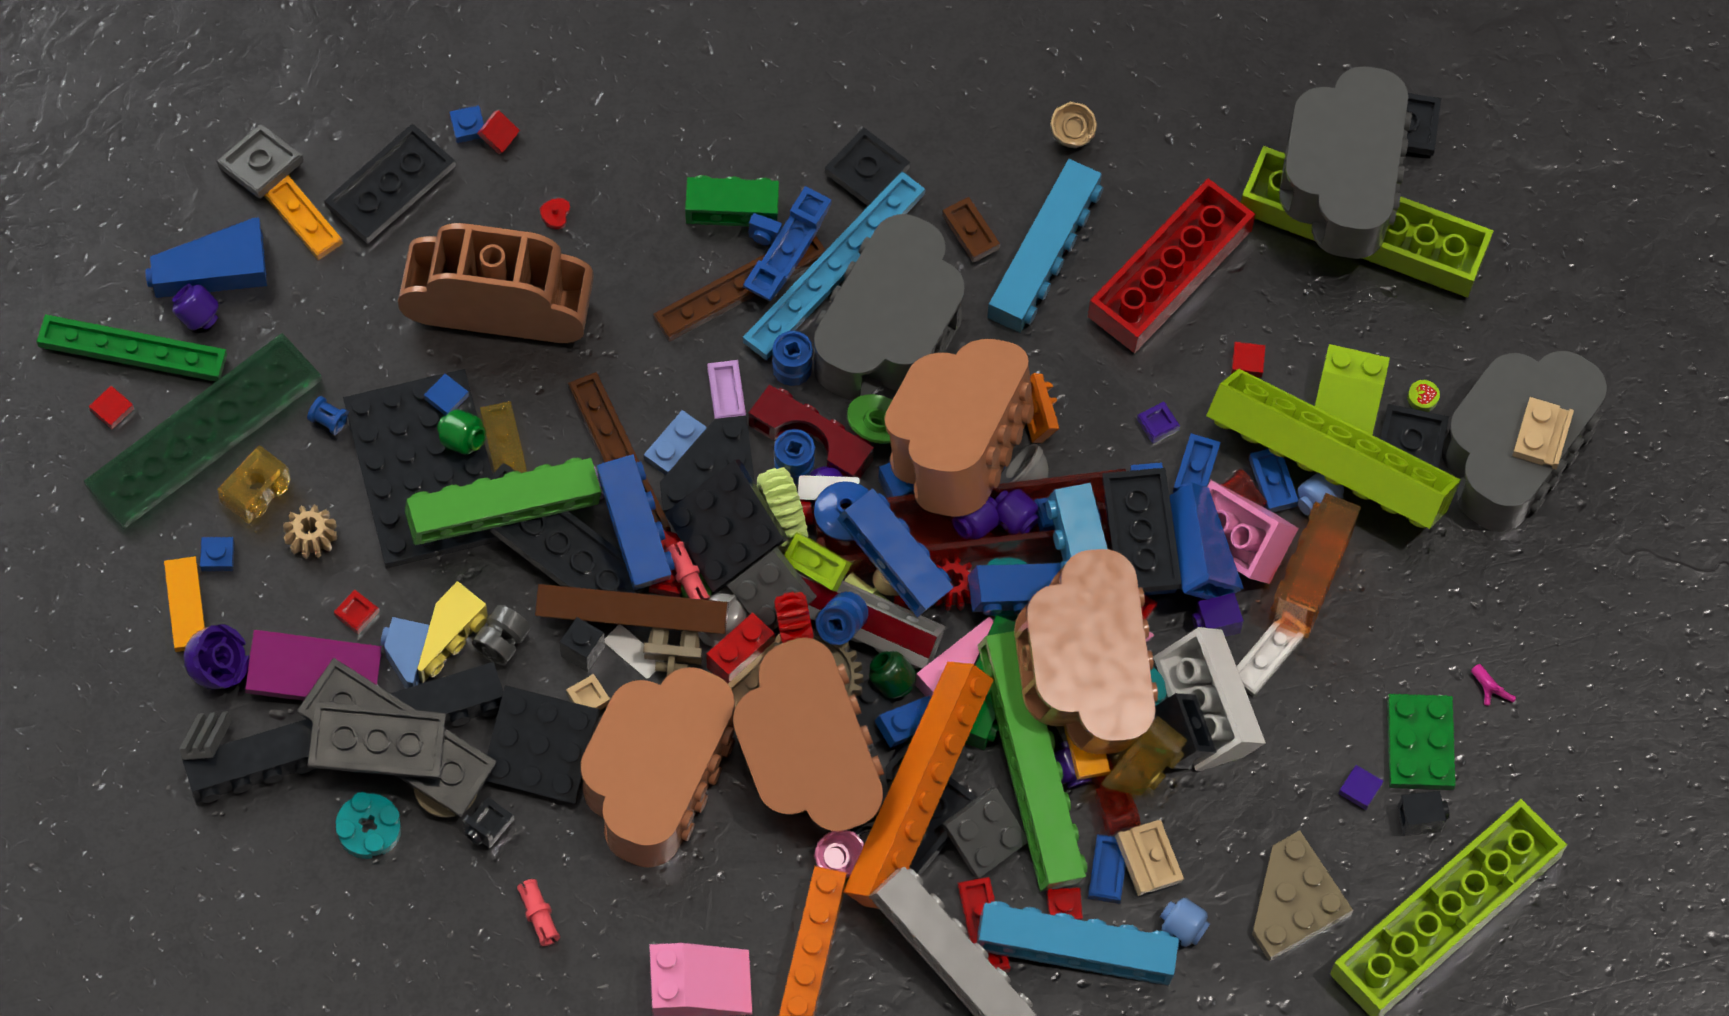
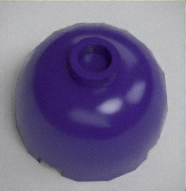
(216, 657)

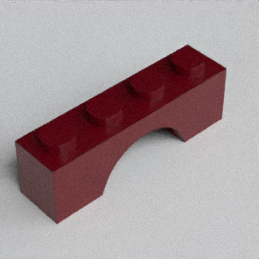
(779, 411)

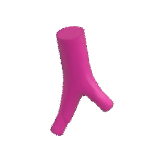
(1490, 685)

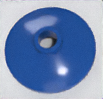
(828, 507)

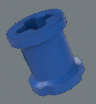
(333, 420)

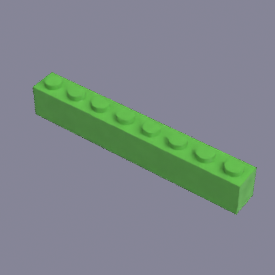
(1033, 770)

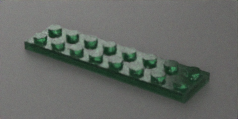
(202, 430)

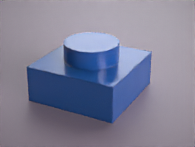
(466, 123)
(763, 229)
(217, 554)

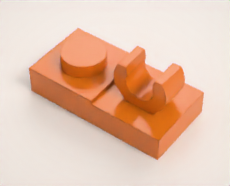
(1044, 419)

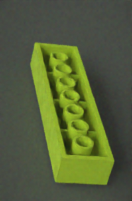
(1419, 244)
(1333, 449)
(1448, 909)

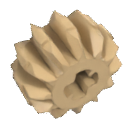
(309, 542)

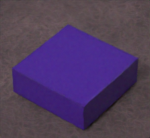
(1158, 422)
(1360, 787)

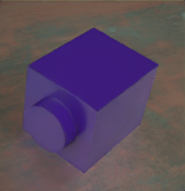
(1219, 613)

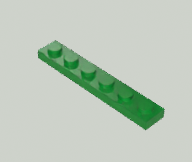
(132, 348)

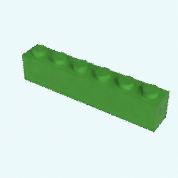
(502, 500)

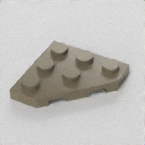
(1296, 898)

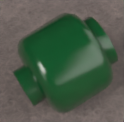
(892, 674)

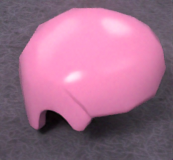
(838, 851)

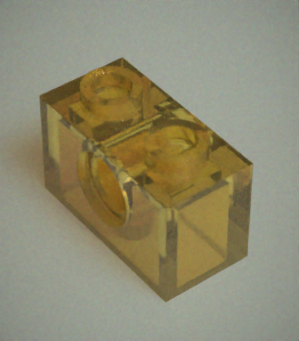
(257, 468)

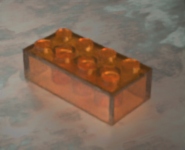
(1314, 564)

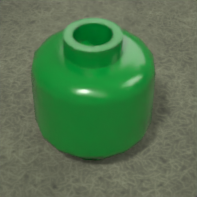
(461, 432)

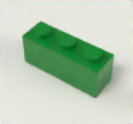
(730, 200)

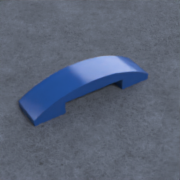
(790, 244)

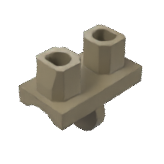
(658, 649)

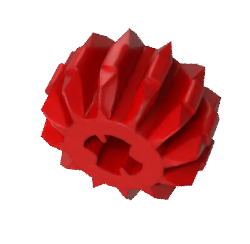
(959, 576)
(793, 616)

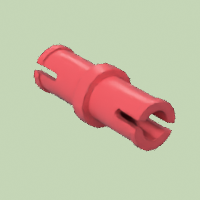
(687, 572)
(538, 912)

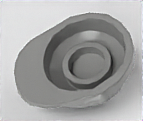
(1026, 465)

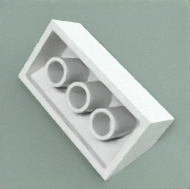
(1205, 667)

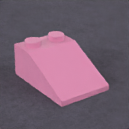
(1253, 533)
(700, 980)

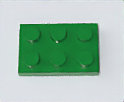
(1421, 742)

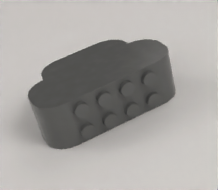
(1347, 160)
(889, 311)
(1484, 429)

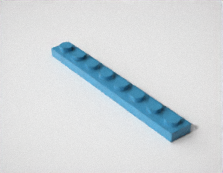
(830, 267)

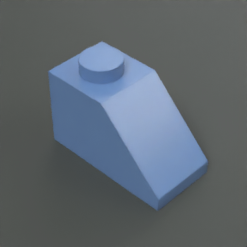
(404, 647)

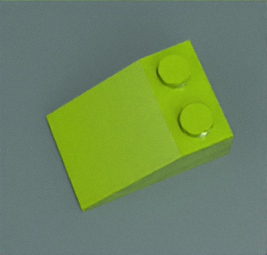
(1352, 386)

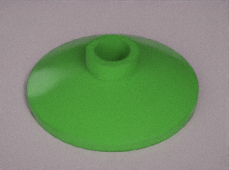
(867, 417)

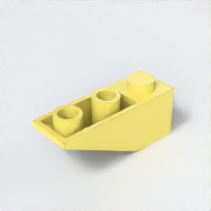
(452, 621)

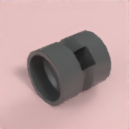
(503, 631)

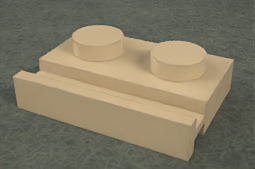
(1543, 433)
(1149, 857)

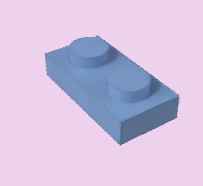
(674, 442)

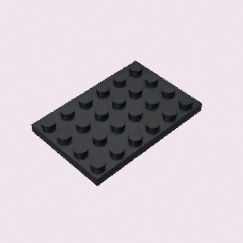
(403, 456)

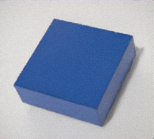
(446, 395)

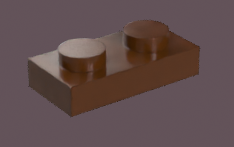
(971, 229)

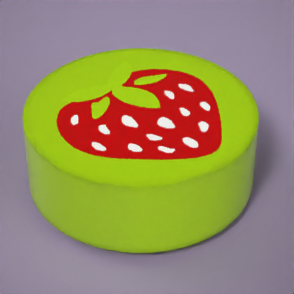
(1423, 395)

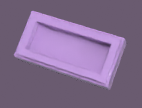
(726, 389)

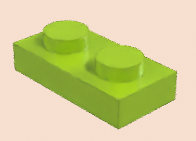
(817, 561)

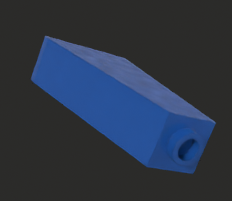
(216, 261)
(1201, 544)

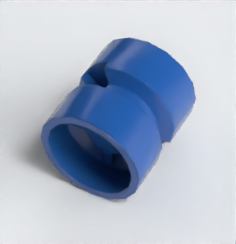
(792, 358)
(795, 453)
(842, 618)

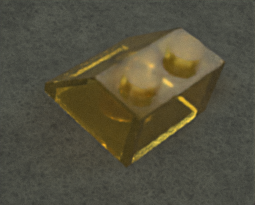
(1146, 759)

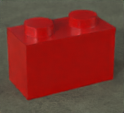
(739, 648)

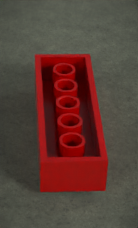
(1171, 265)

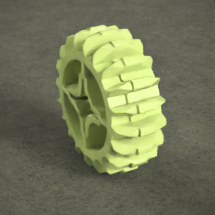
(783, 499)

